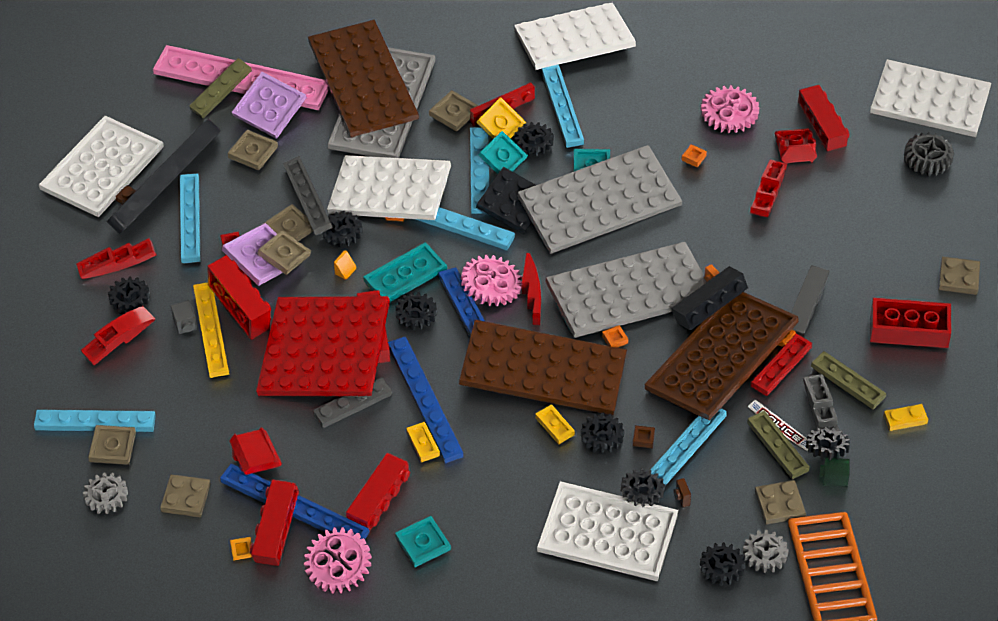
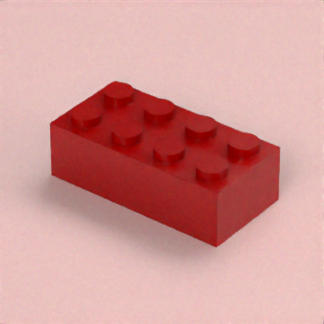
(239, 297)
(910, 322)

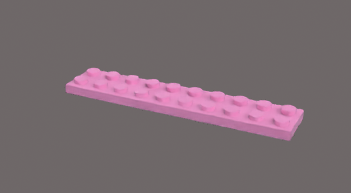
(206, 68)

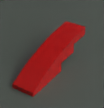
(768, 188)
(116, 260)
(531, 286)

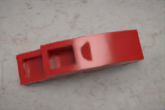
(117, 331)

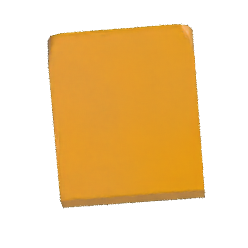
(344, 265)
(241, 548)

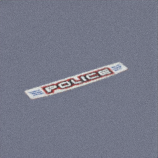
(789, 432)

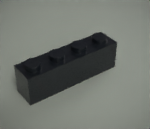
(709, 298)

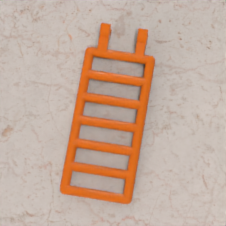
(855, 566)

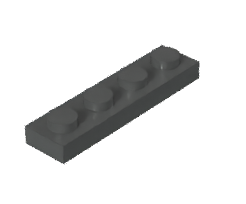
(348, 405)

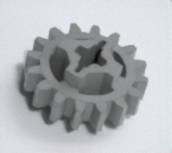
(105, 493)
(765, 551)

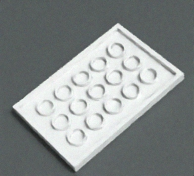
(574, 35)
(931, 98)
(101, 166)
(389, 187)
(607, 531)

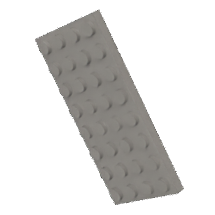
(388, 142)
(599, 199)
(625, 288)

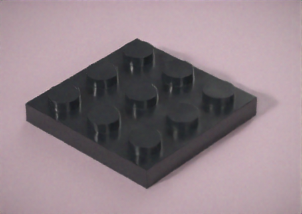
(502, 200)

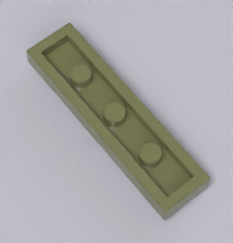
(220, 88)
(848, 380)
(778, 445)

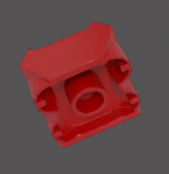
(796, 145)
(254, 451)

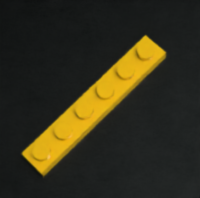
(211, 330)

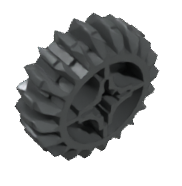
(928, 154)

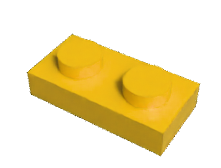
(905, 417)
(555, 424)
(423, 442)

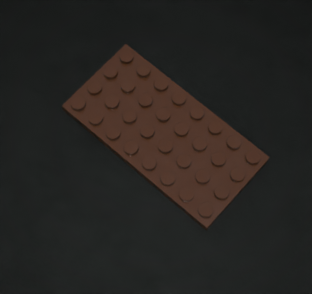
(363, 78)
(721, 355)
(543, 367)

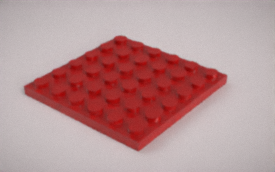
(323, 346)

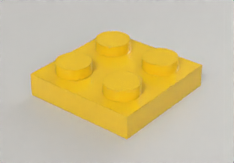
(500, 118)

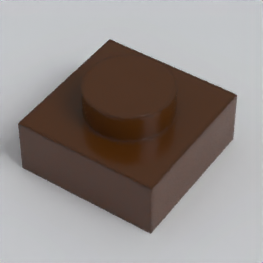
(124, 194)
(643, 436)
(682, 493)

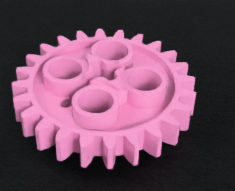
(730, 109)
(491, 280)
(325, 574)

